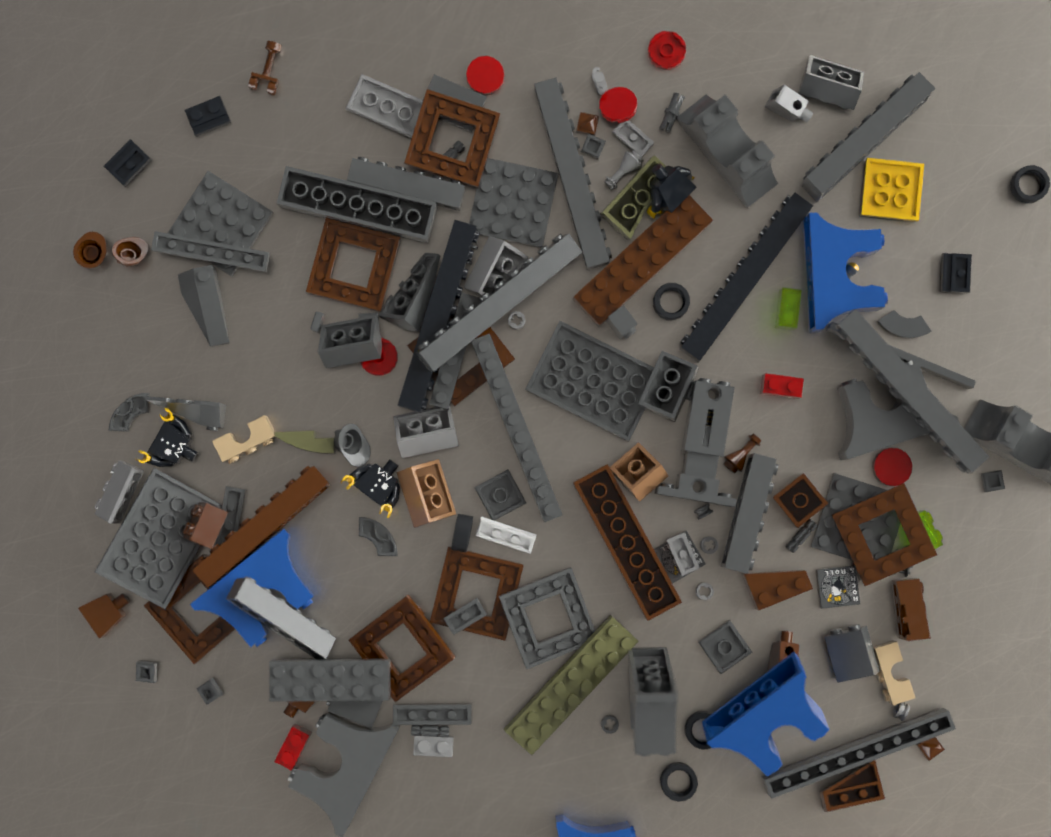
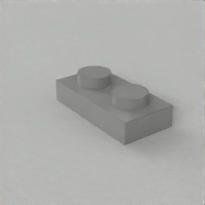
(633, 137)
(682, 554)
(433, 746)

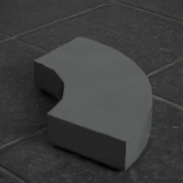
(904, 327)
(128, 411)
(378, 535)

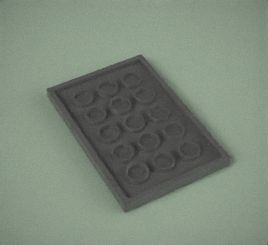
(591, 380)
(149, 545)

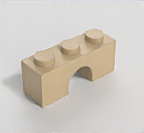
(261, 433)
(895, 690)

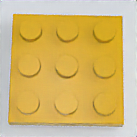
(892, 189)

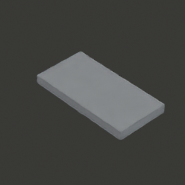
(385, 105)

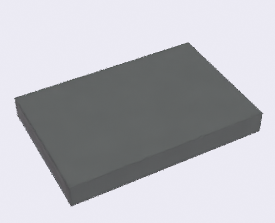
(459, 92)

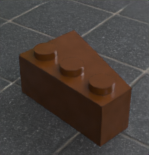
(775, 587)
(910, 609)
(854, 789)

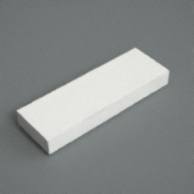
(505, 535)

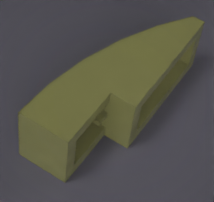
(307, 441)

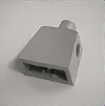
(788, 104)

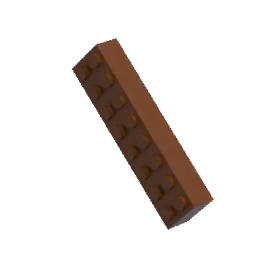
(642, 260)
(261, 527)
(627, 542)

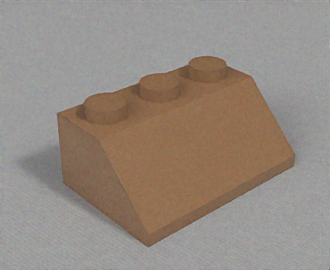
(426, 493)

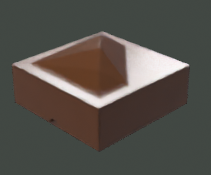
(587, 123)
(930, 748)

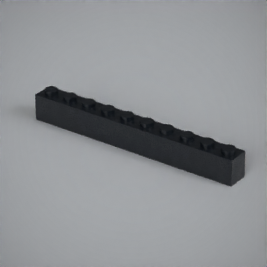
(746, 277)
(439, 311)

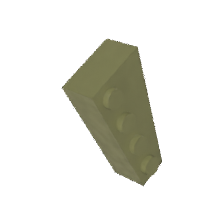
(632, 201)

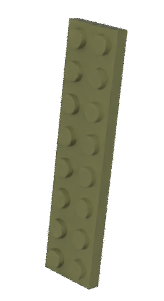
(571, 685)

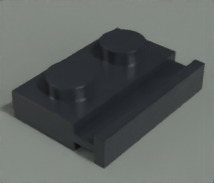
(207, 116)
(127, 162)
(956, 273)

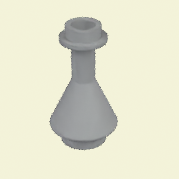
(630, 163)

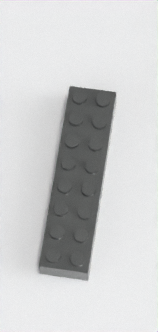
(868, 136)
(357, 204)

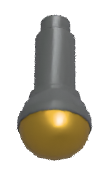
(851, 269)

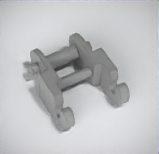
(599, 81)

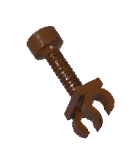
(273, 48)

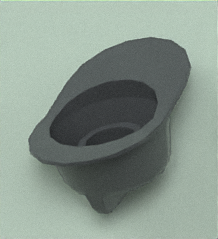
(352, 445)

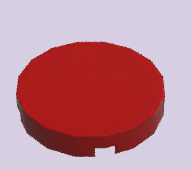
(667, 50)
(485, 75)
(618, 104)
(386, 363)
(892, 466)

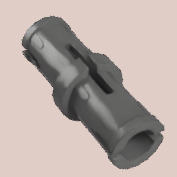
(672, 112)

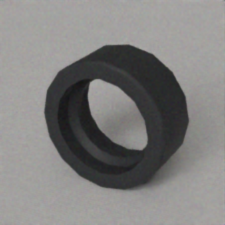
(1040, 173)
(684, 294)
(462, 533)
(688, 729)
(681, 796)

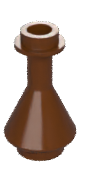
(736, 460)

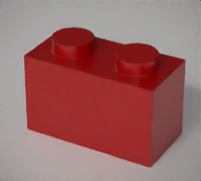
(782, 386)
(293, 747)

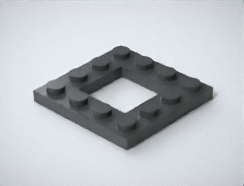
(514, 609)

